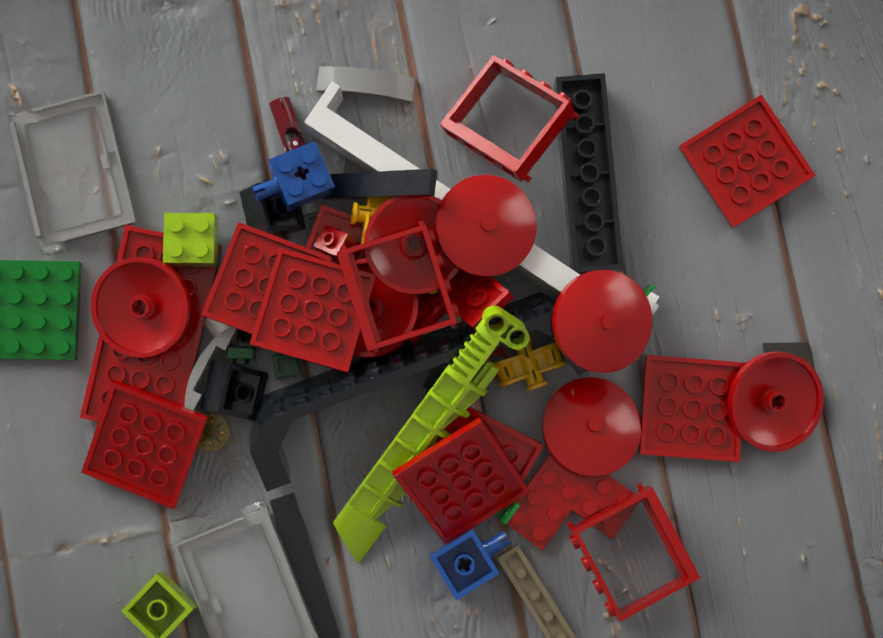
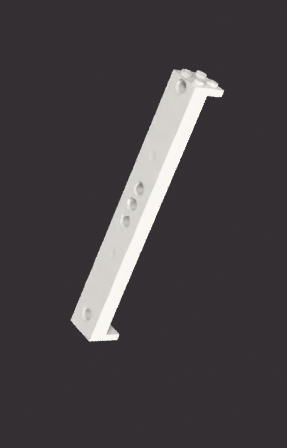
(374, 157)

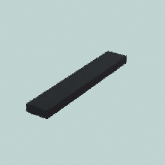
(384, 184)
(304, 564)

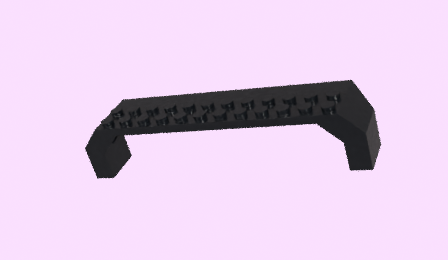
(365, 374)

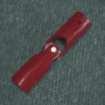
(286, 124)

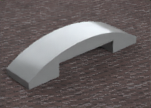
(367, 82)
(224, 340)

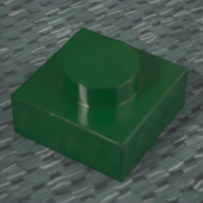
(241, 355)

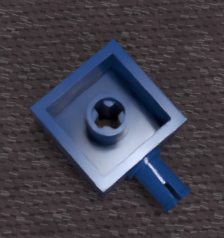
(293, 189)
(480, 568)

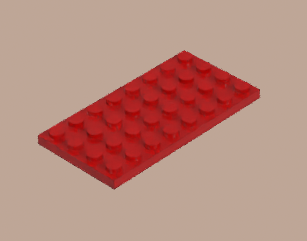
(165, 373)

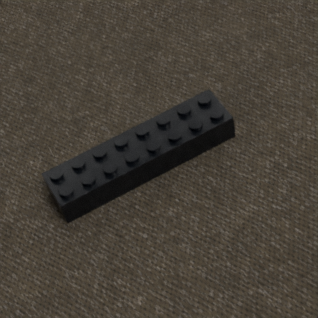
(589, 177)

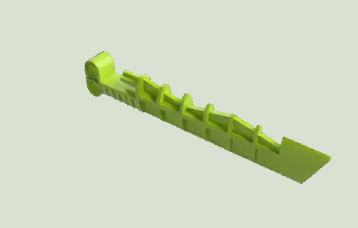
(442, 404)

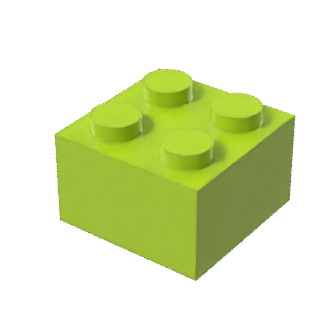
(191, 239)
(159, 607)

